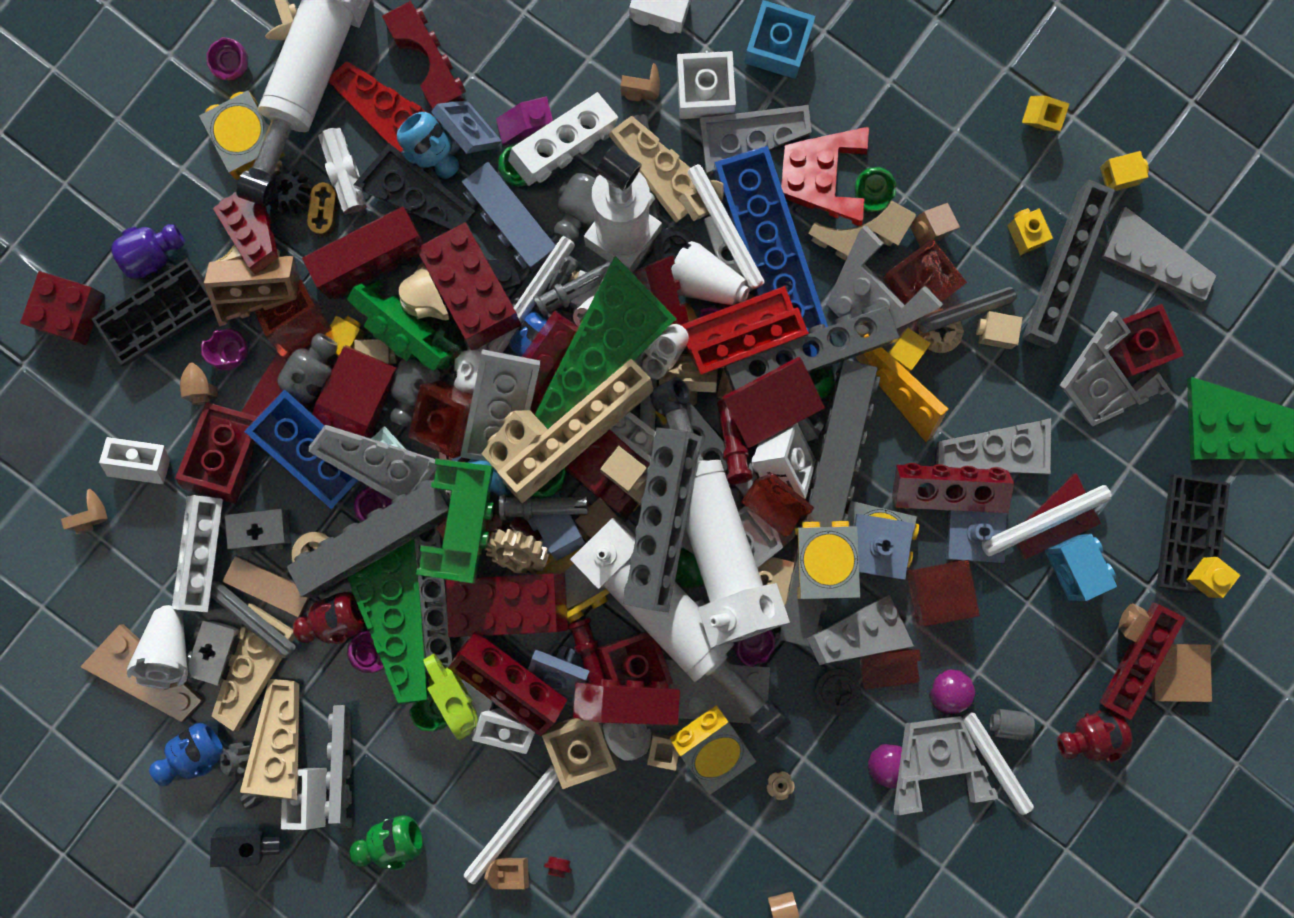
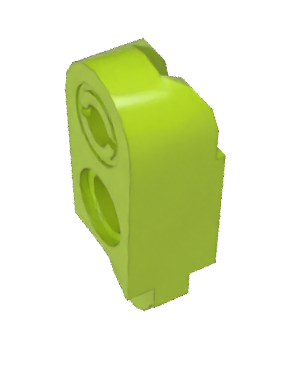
(451, 698)

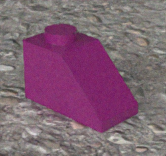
(524, 120)

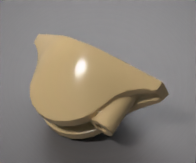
(421, 297)

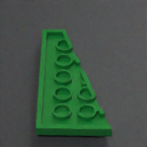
(614, 329)
(1236, 425)
(392, 612)

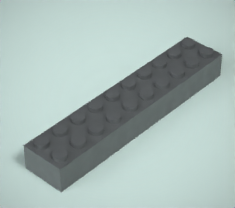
(831, 481)

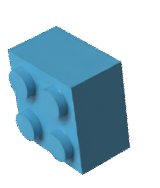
(779, 39)
(1081, 567)

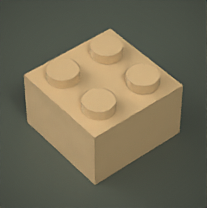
(579, 751)

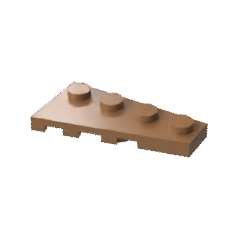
(111, 664)

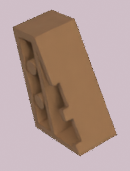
(238, 291)

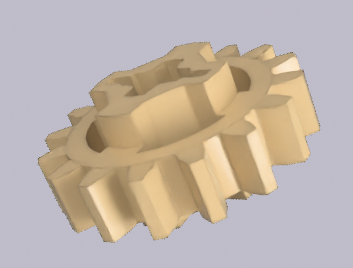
(517, 551)

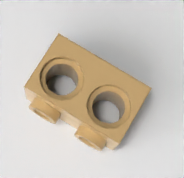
(511, 437)

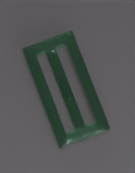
(446, 343)

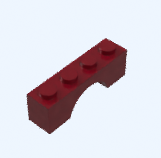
(409, 32)

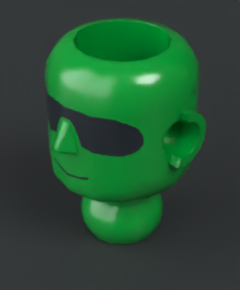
(389, 844)

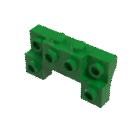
(397, 328)
(465, 523)

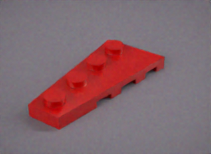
(373, 101)

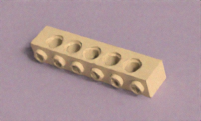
(576, 431)

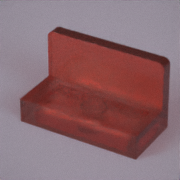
(776, 503)
(890, 668)

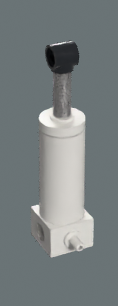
(298, 84)
(621, 211)
(737, 597)
(679, 632)

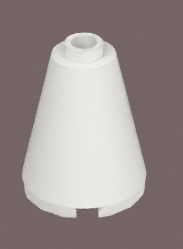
(707, 277)
(161, 651)

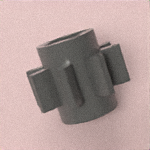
(235, 760)

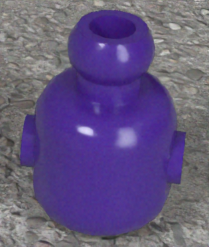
(145, 251)

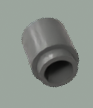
(1012, 724)

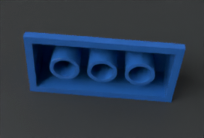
(286, 433)

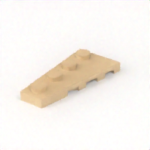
(660, 167)
(248, 674)
(274, 751)

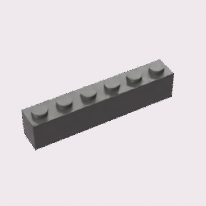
(1068, 264)
(369, 540)

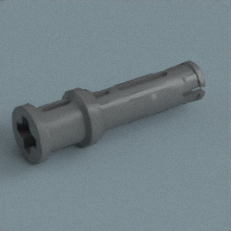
(560, 293)
(541, 506)

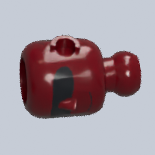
(330, 620)
(1098, 737)

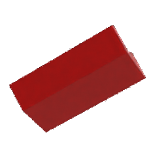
(743, 330)

